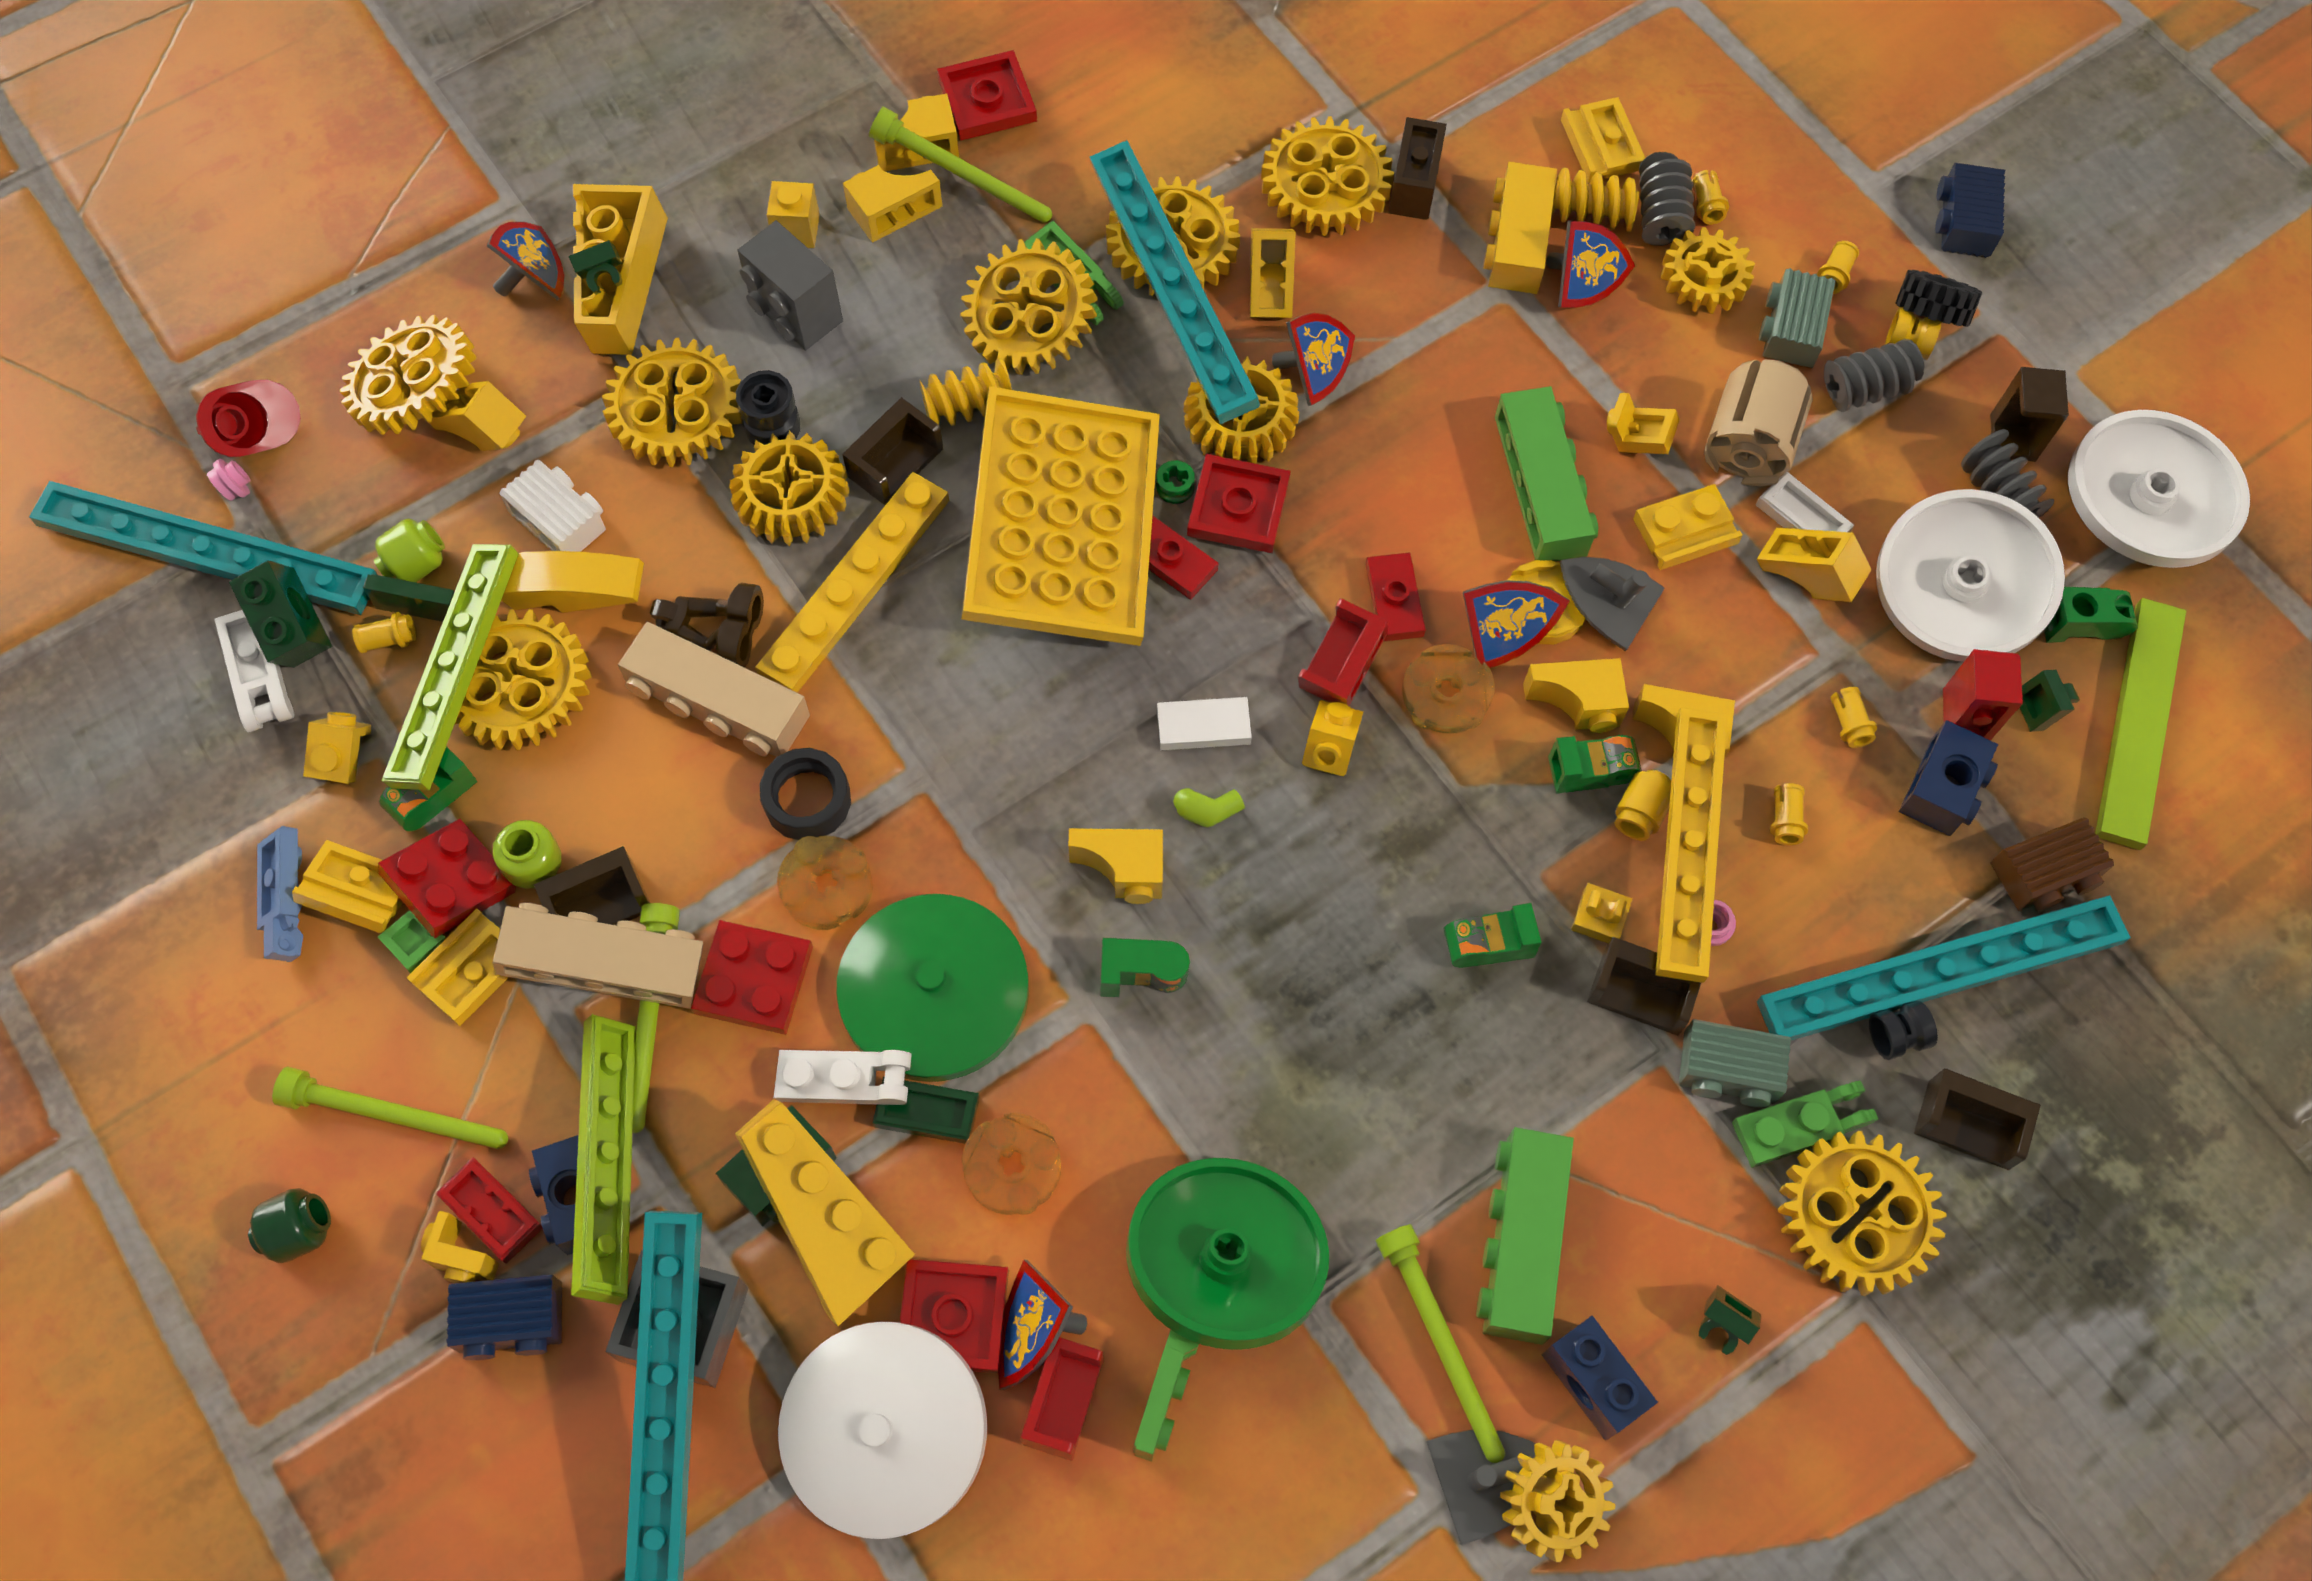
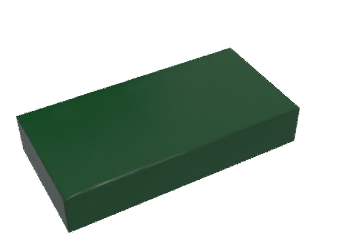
(408, 597)
(931, 1113)

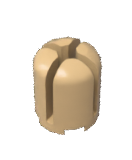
(1759, 422)

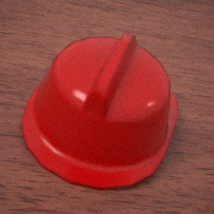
(248, 417)

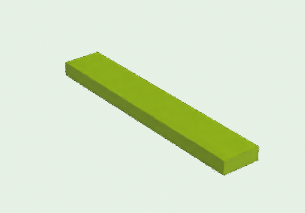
(450, 667)
(2141, 725)
(604, 1162)

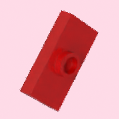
(1179, 560)
(1396, 595)
(489, 1210)

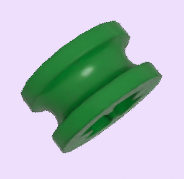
(1167, 490)

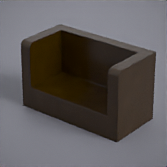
(1417, 168)
(2032, 410)
(892, 449)
(600, 887)
(1630, 987)
(1977, 1119)

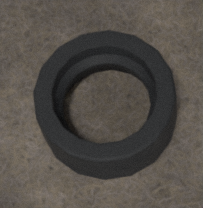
(805, 761)

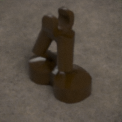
(735, 633)

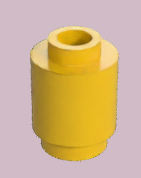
(1644, 805)

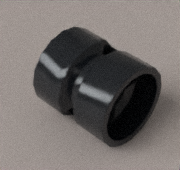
(767, 406)

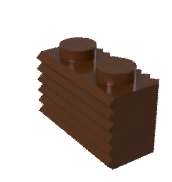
(2053, 864)

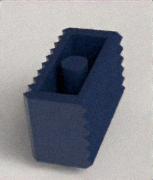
(1971, 209)
(504, 1315)

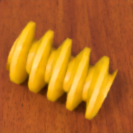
(1596, 198)
(962, 394)

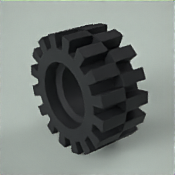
(1938, 298)

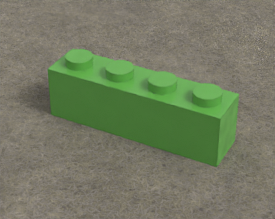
(1545, 474)
(1527, 1236)

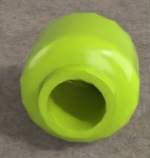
(409, 550)
(526, 853)

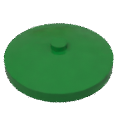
(934, 983)
(1227, 1253)

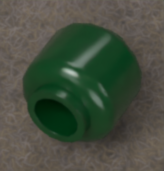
(289, 1225)

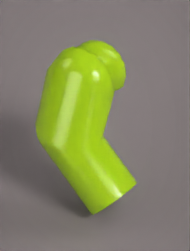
(1205, 810)

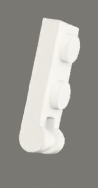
(251, 674)
(841, 1077)

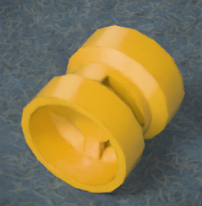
(1921, 331)

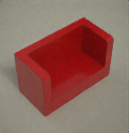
(1344, 654)
(1984, 692)
(1062, 1399)

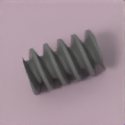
(1665, 198)
(1873, 374)
(1997, 473)

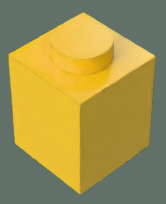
(795, 209)

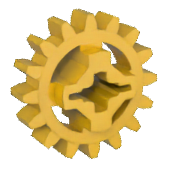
(1707, 270)
(1549, 1479)

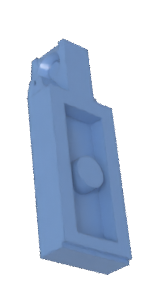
(277, 876)

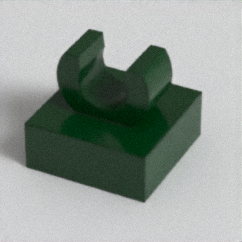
(595, 261)
(2046, 700)
(1733, 1316)

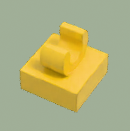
(1601, 913)

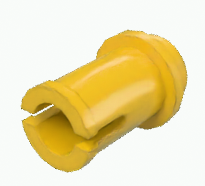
(1711, 205)
(1840, 264)
(385, 633)
(1853, 718)
(1789, 823)

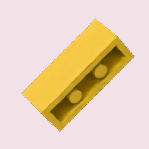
(1520, 227)

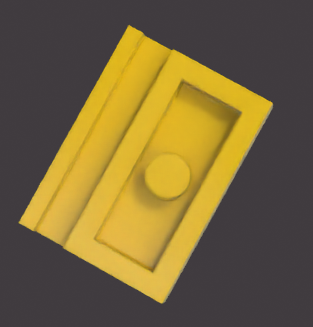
(1603, 138)
(1687, 526)
(348, 888)
(461, 969)

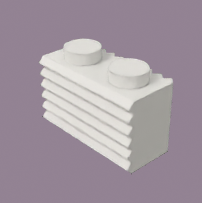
(552, 509)

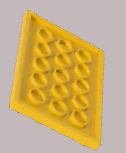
(1062, 517)

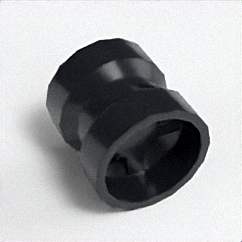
(1902, 1030)

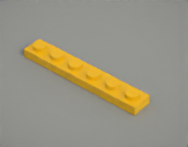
(853, 583)
(1692, 846)

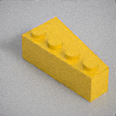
(635, 226)
(829, 1222)

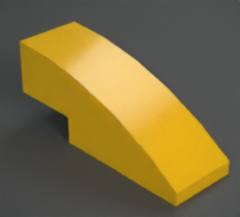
(573, 580)

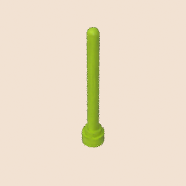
(891, 130)
(657, 919)
(297, 1089)
(1401, 1250)

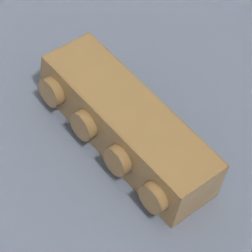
(713, 691)
(598, 955)

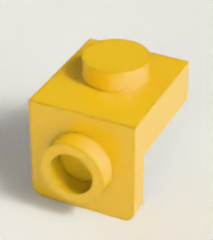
(1641, 428)
(1332, 737)
(334, 747)
(459, 1263)

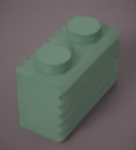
(1797, 317)
(1734, 1063)

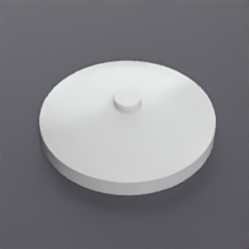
(2158, 488)
(1970, 574)
(882, 1430)

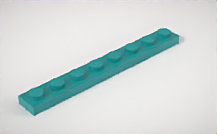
(1175, 283)
(195, 543)
(1943, 969)
(663, 1396)

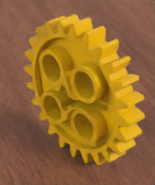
(1327, 176)
(1200, 224)
(1029, 306)
(408, 374)
(635, 401)
(518, 680)
(1895, 1246)

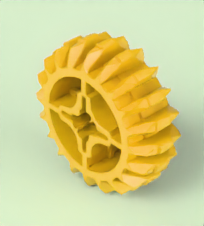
(1259, 431)
(810, 498)

